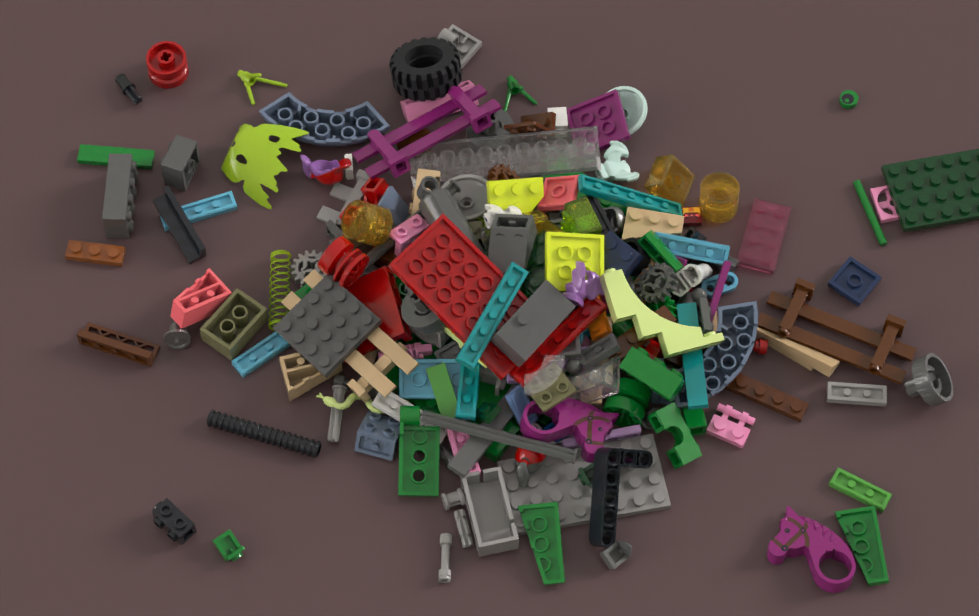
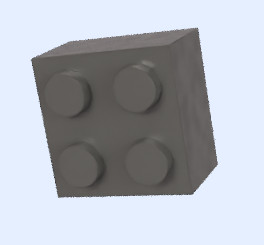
(180, 162)

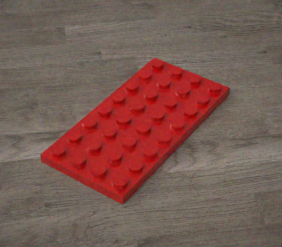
(455, 283)

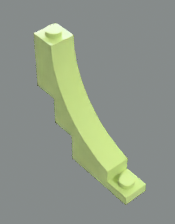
(673, 337)

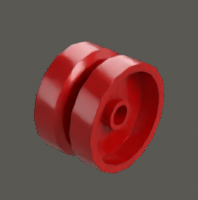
(167, 64)

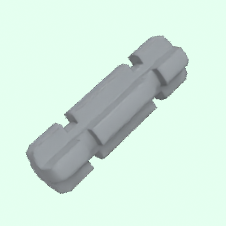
(463, 528)

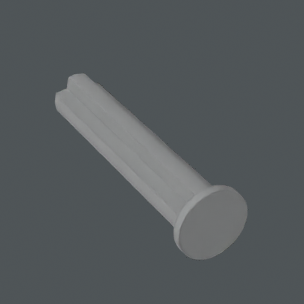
(336, 414)

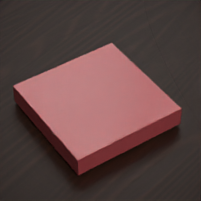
(558, 192)

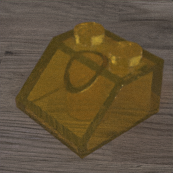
(669, 179)

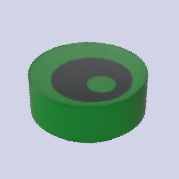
(848, 99)

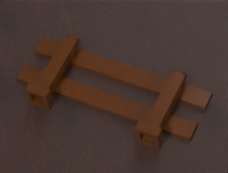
(885, 344)

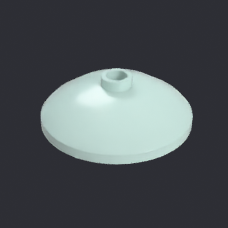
(634, 106)

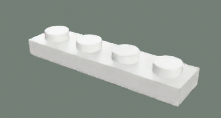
(391, 406)

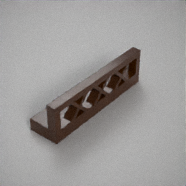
(118, 348)

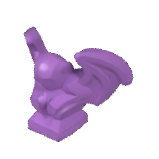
(581, 288)

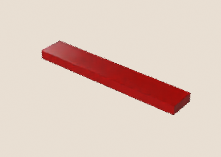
(560, 337)

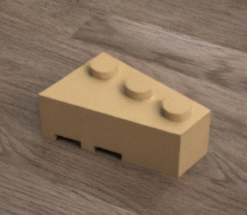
(641, 221)

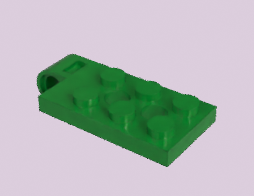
(415, 439)

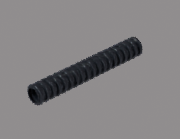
(264, 433)

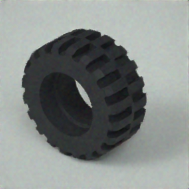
(425, 69)

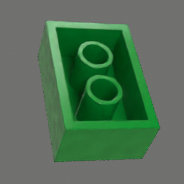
(652, 373)

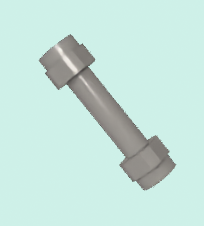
(445, 572)

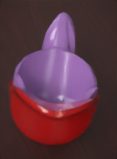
(325, 171)

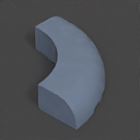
(325, 126)
(728, 358)

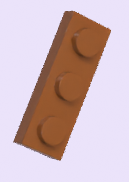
(95, 253)

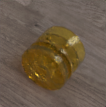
(719, 197)
(366, 223)

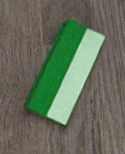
(659, 251)

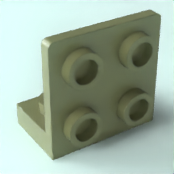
(555, 394)

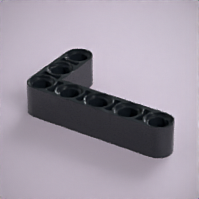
(606, 490)

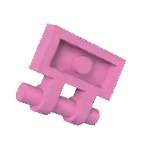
(730, 431)

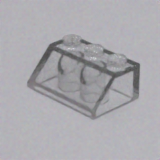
(597, 381)

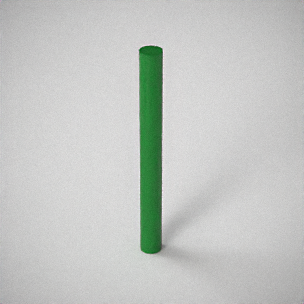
(870, 213)

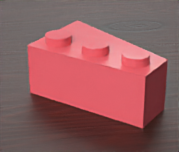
(199, 300)

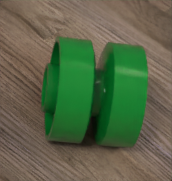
(629, 402)

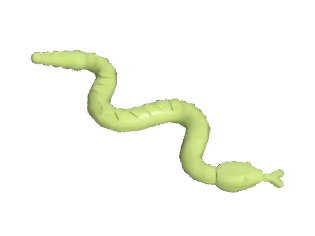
(331, 402)

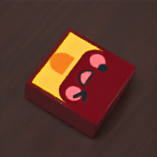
(692, 216)

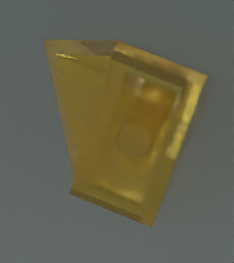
(542, 222)

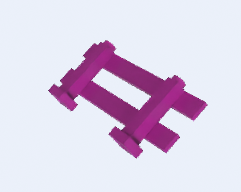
(398, 160)

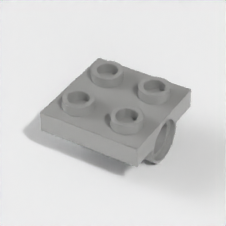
(464, 42)

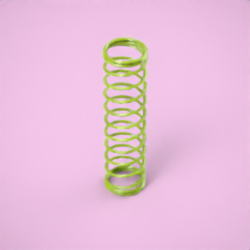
(276, 252)

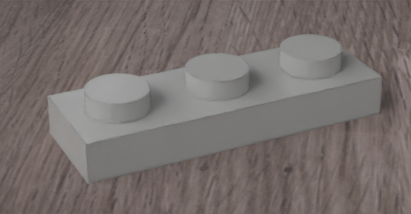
(856, 394)

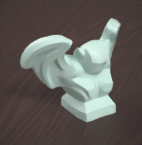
(613, 167)

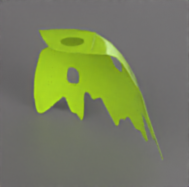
(260, 156)

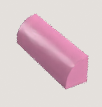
(415, 109)

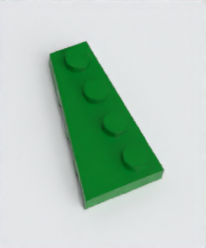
(544, 533)
(864, 539)

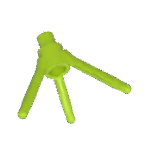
(250, 78)

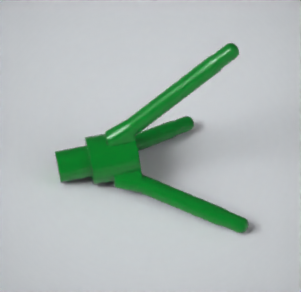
(514, 88)

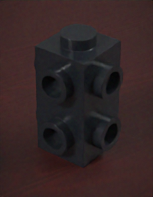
(174, 521)

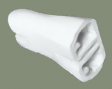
(690, 277)

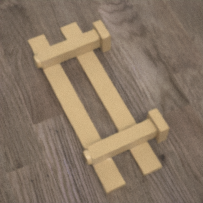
(371, 374)

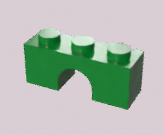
(670, 420)

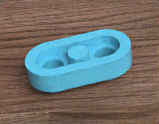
(711, 283)

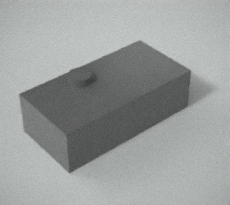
(532, 323)

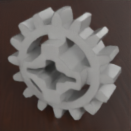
(308, 262)

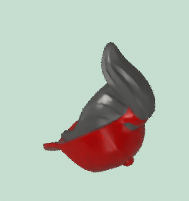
(527, 463)

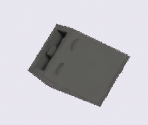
(511, 240)

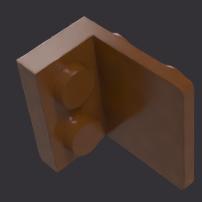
(533, 123)

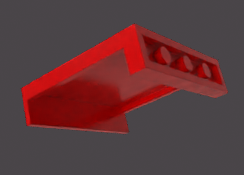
(381, 296)

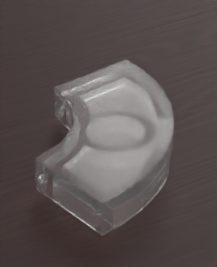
(545, 375)

